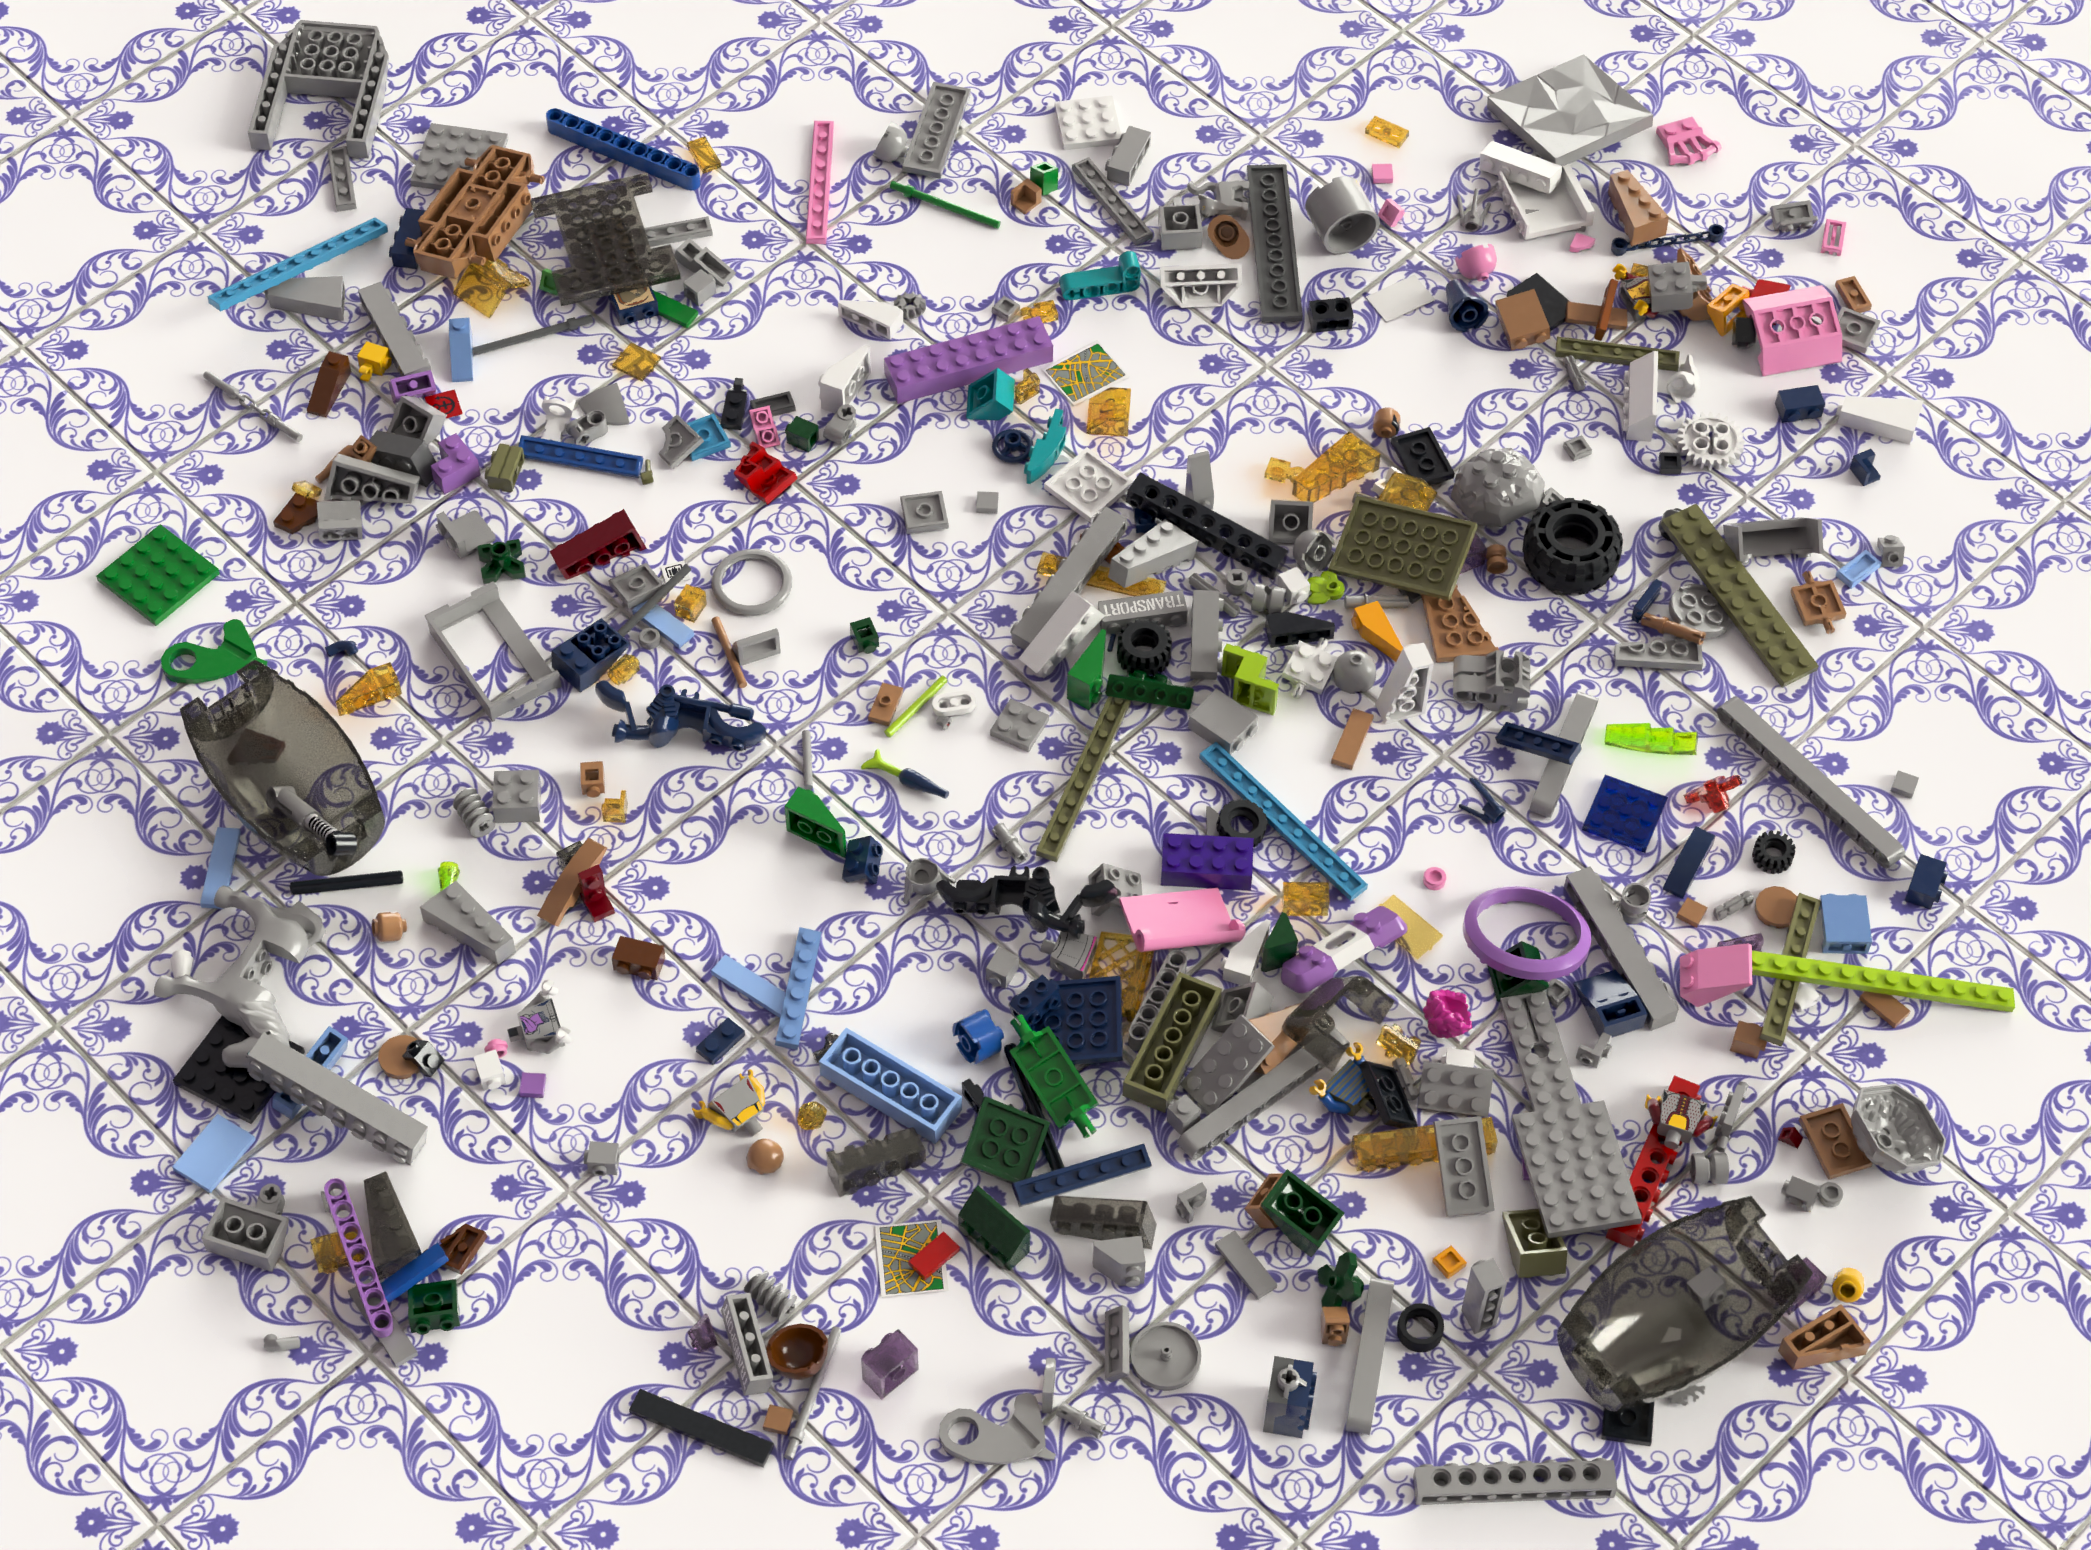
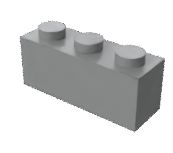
(1128, 155)

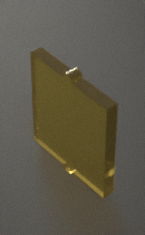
(636, 361)

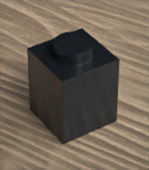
(1743, 332)

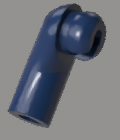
(337, 647)

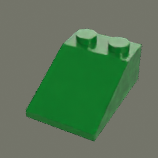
(1086, 675)
(814, 822)

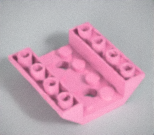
(1801, 341)

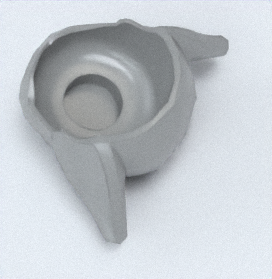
(922, 878)

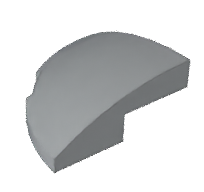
(609, 401)

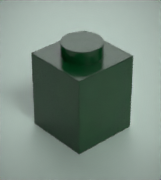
(802, 433)

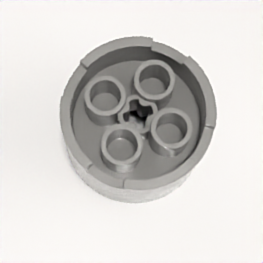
(1342, 215)

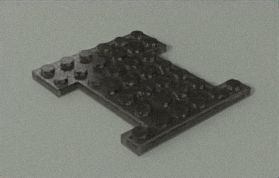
(605, 240)

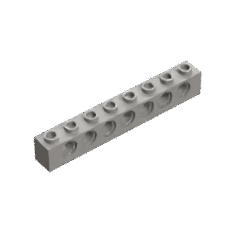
(1504, 1490)

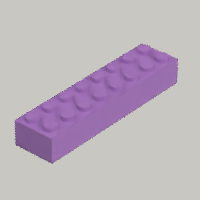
(968, 359)

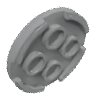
(1698, 609)

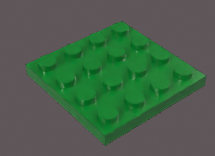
(158, 574)

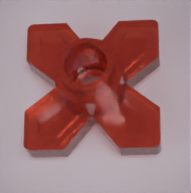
(1714, 792)

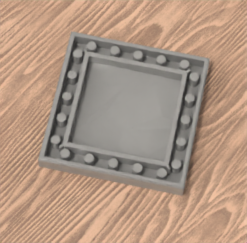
(1570, 111)

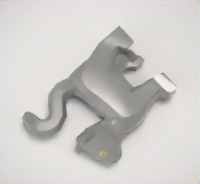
(1227, 195)

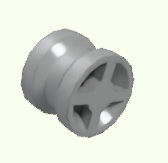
(1240, 585)

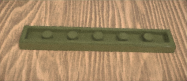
(1613, 352)

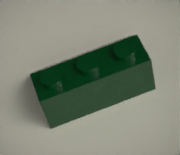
(994, 1229)

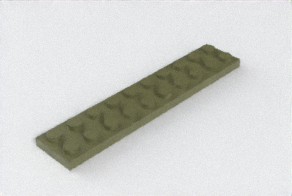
(1739, 595)

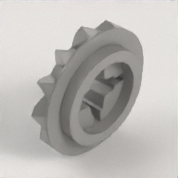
(910, 311)

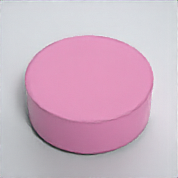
(1434, 878)

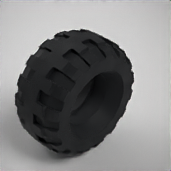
(1569, 568)

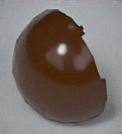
(797, 1351)

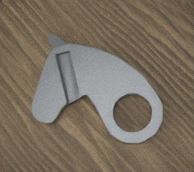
(996, 1444)

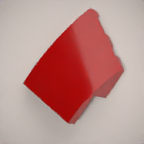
(763, 474)

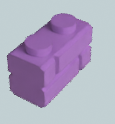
(412, 385)

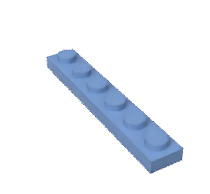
(798, 988)

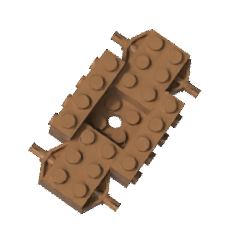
(457, 228)

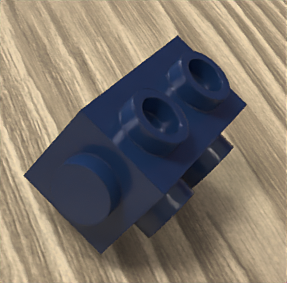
(1036, 1000)

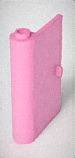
(1180, 920)

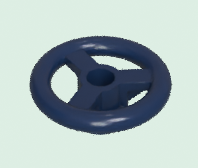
(1013, 443)

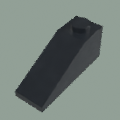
(1289, 628)

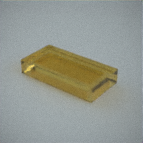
(704, 154)

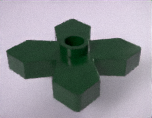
(501, 559)
(1340, 1281)

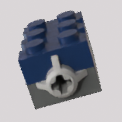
(1290, 1397)

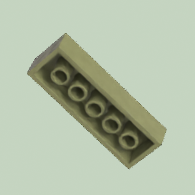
(1172, 1042)

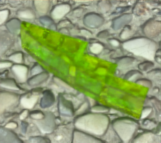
(1651, 740)

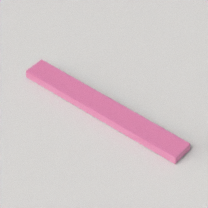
(820, 182)

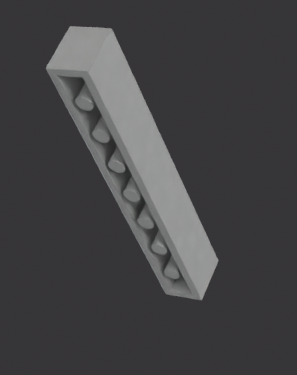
(1071, 574)
(1620, 946)

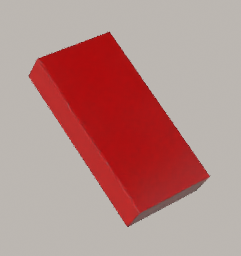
(934, 1255)

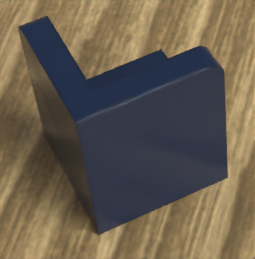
(1863, 467)

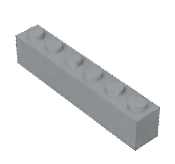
(393, 330)

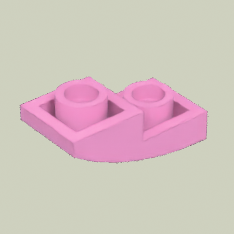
(764, 427)

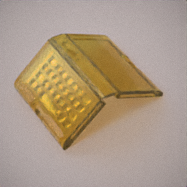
(486, 285)

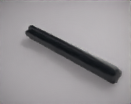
(346, 882)

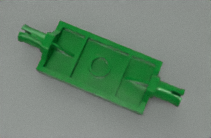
(1053, 1077)

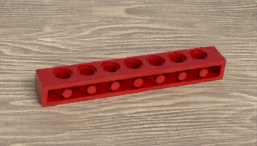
(1654, 1172)

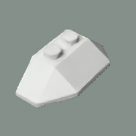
(1200, 284)

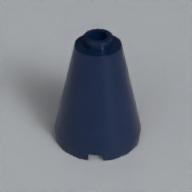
(1465, 306)

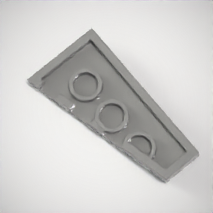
(1660, 654)

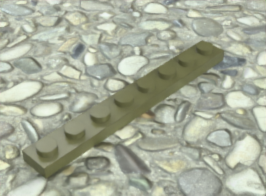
(1785, 991)

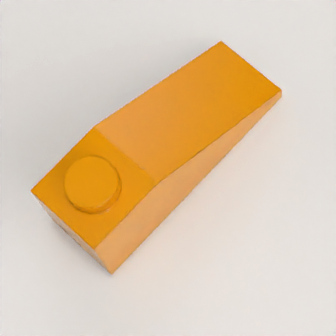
(1376, 629)

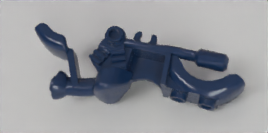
(673, 712)

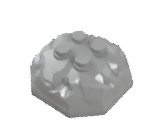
(1497, 487)
(1896, 1129)

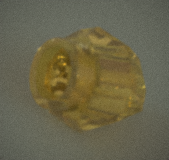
(811, 1115)

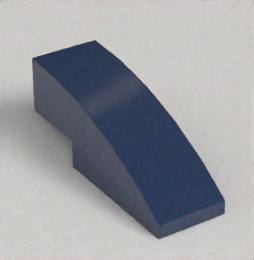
(1689, 862)

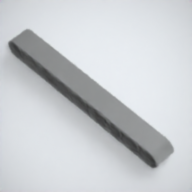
(1252, 1101)

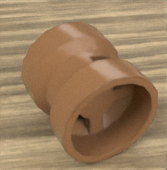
(1496, 558)

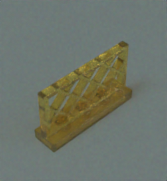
(1139, 971)

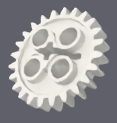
(1725, 441)

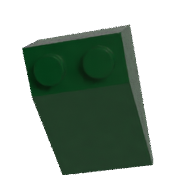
(1301, 1212)

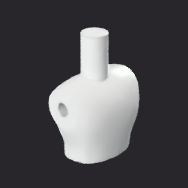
(1806, 996)

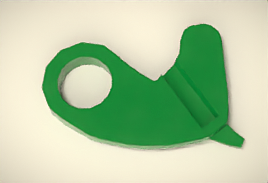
(210, 663)

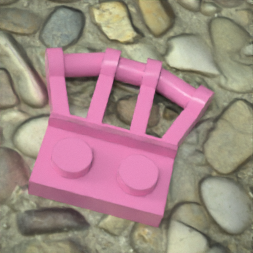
(1686, 132)

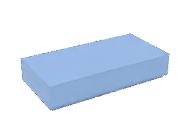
(1858, 569)

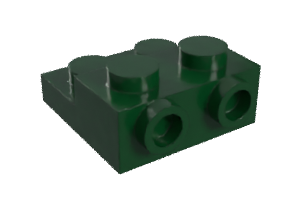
(433, 1306)

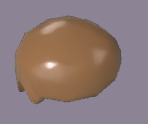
(765, 1156)

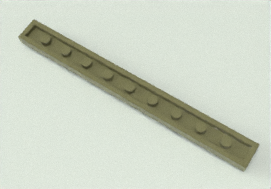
(1082, 778)

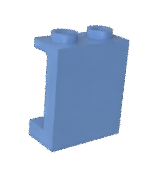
(1845, 924)

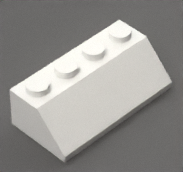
(1641, 397)

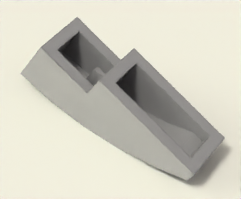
(696, 258)

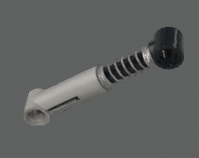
(286, 800)

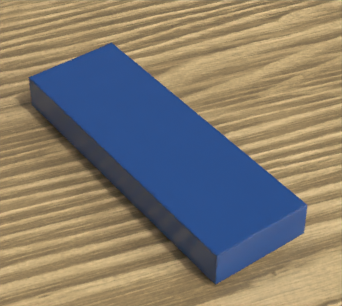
(413, 1272)

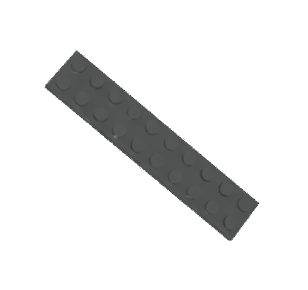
(1274, 243)

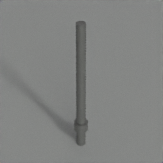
(571, 324)
(654, 600)

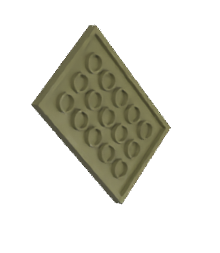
(1403, 547)

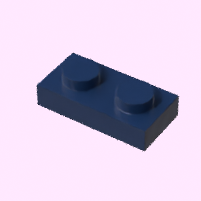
(720, 1041)

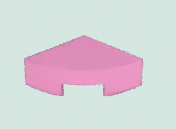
(1581, 242)

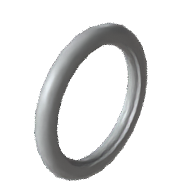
(751, 610)

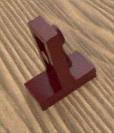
(594, 893)

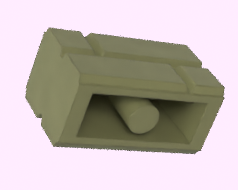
(505, 467)

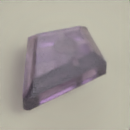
(702, 1335)

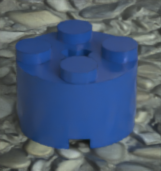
(978, 1036)

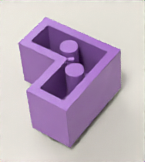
(457, 464)

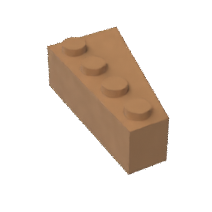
(1636, 208)

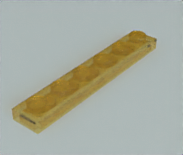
(1049, 565)

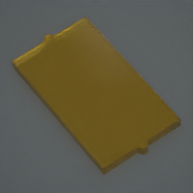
(1420, 934)

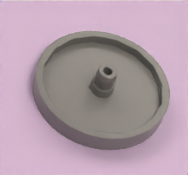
(1165, 1356)

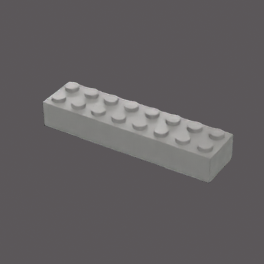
(337, 1099)

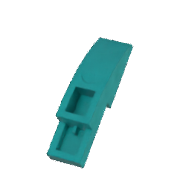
(1047, 449)

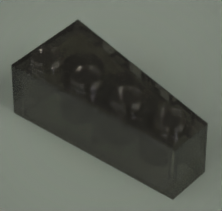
(874, 1161)
(1103, 1218)
(389, 1229)

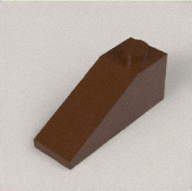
(329, 383)

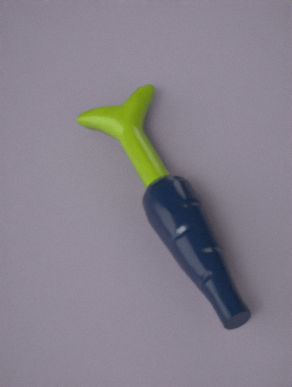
(906, 776)

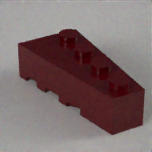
(597, 545)

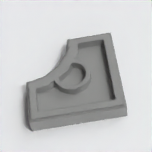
(680, 441)
(1048, 1385)

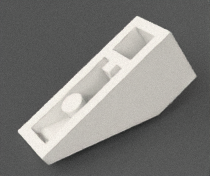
(874, 316)
(1245, 956)

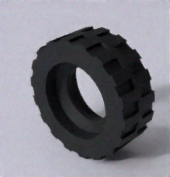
(1245, 809)

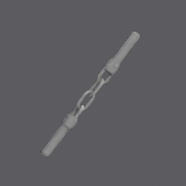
(271, 419)

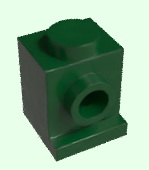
(864, 639)

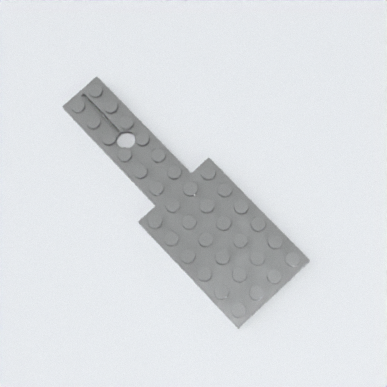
(1565, 1143)

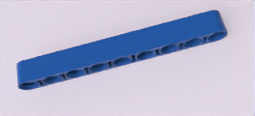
(623, 149)

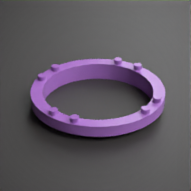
(1518, 966)

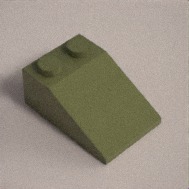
(1530, 1248)

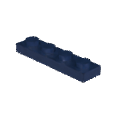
(1538, 743)

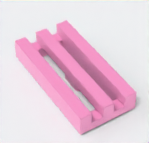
(1831, 248)

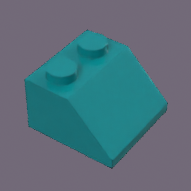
(991, 396)

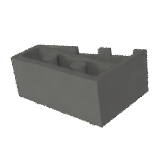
(404, 455)

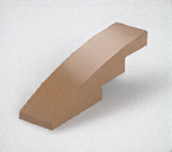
(567, 887)

